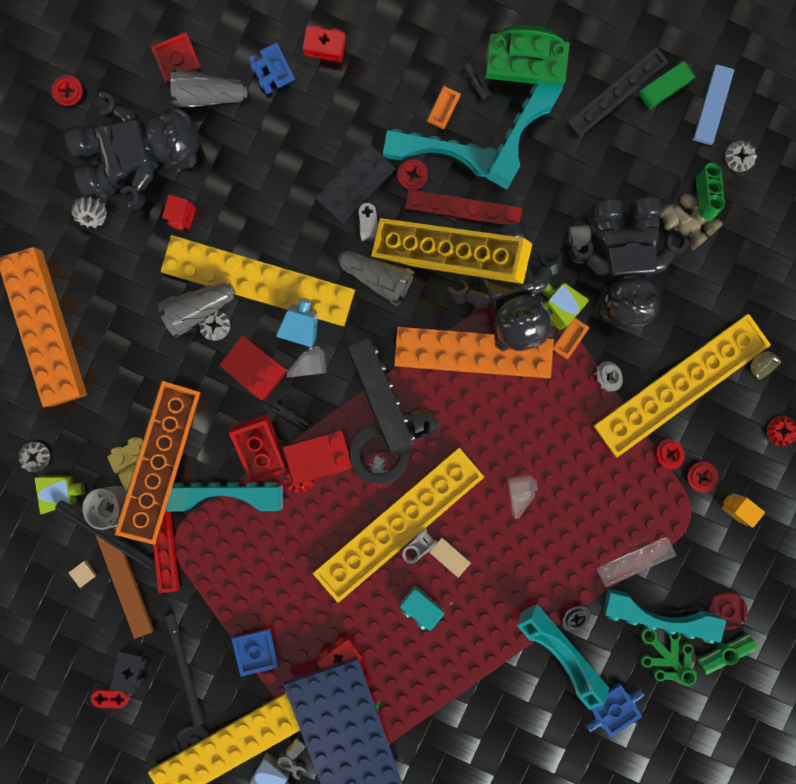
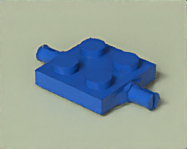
(617, 711)

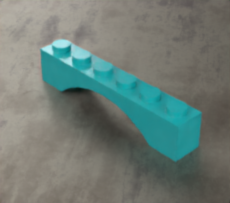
(402, 146)
(507, 164)
(261, 497)
(701, 624)
(587, 683)

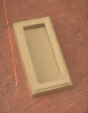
(450, 557)

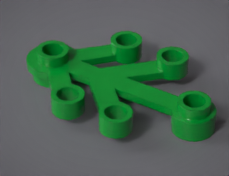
(670, 658)

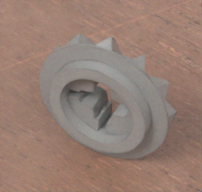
(735, 162)
(220, 332)
(615, 376)
(42, 457)

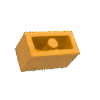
(742, 509)

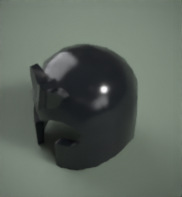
(421, 422)

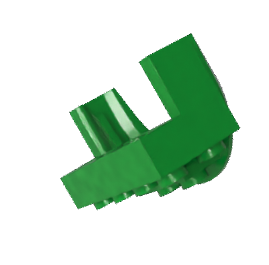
(531, 42)

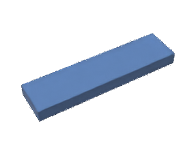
(713, 104)

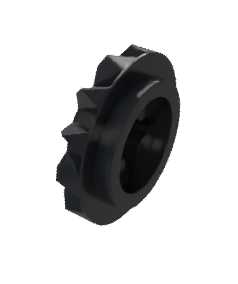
(581, 619)

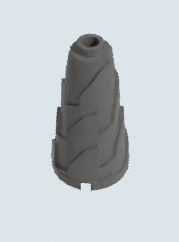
(201, 89)
(382, 277)
(193, 307)

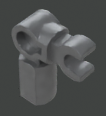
(287, 759)

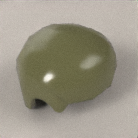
(764, 364)

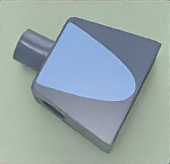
(269, 772)

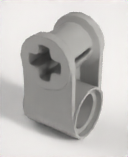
(368, 225)
(579, 237)
(419, 545)

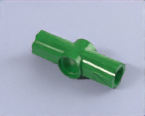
(738, 648)

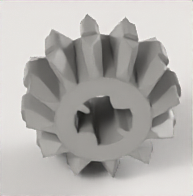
(89, 211)

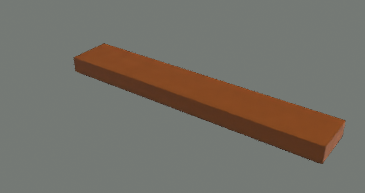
(126, 588)

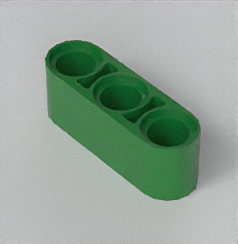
(666, 85)
(710, 191)

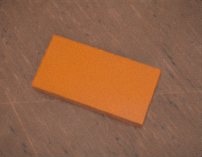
(443, 107)
(570, 338)

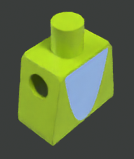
(563, 304)
(56, 488)

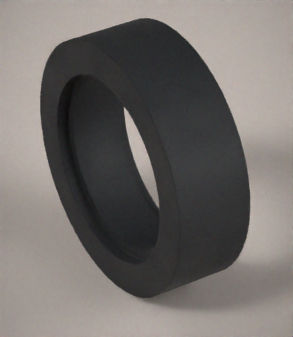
(362, 471)

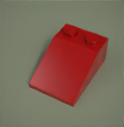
(253, 368)
(258, 448)
(317, 457)

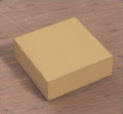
(82, 573)

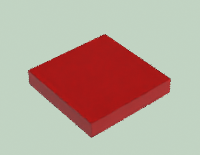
(175, 53)

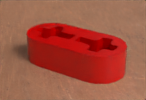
(111, 701)

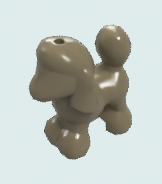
(689, 225)

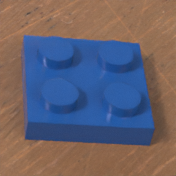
(255, 652)

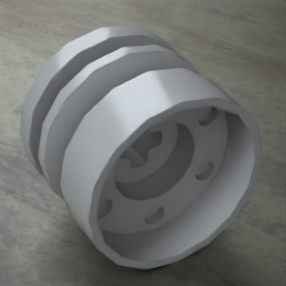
(103, 507)

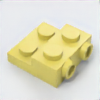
(124, 460)

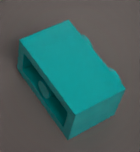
(421, 608)

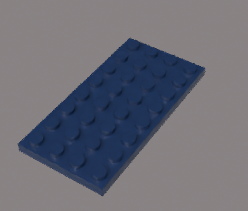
(342, 726)

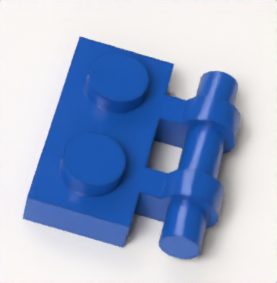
(277, 66)

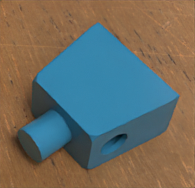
(300, 324)

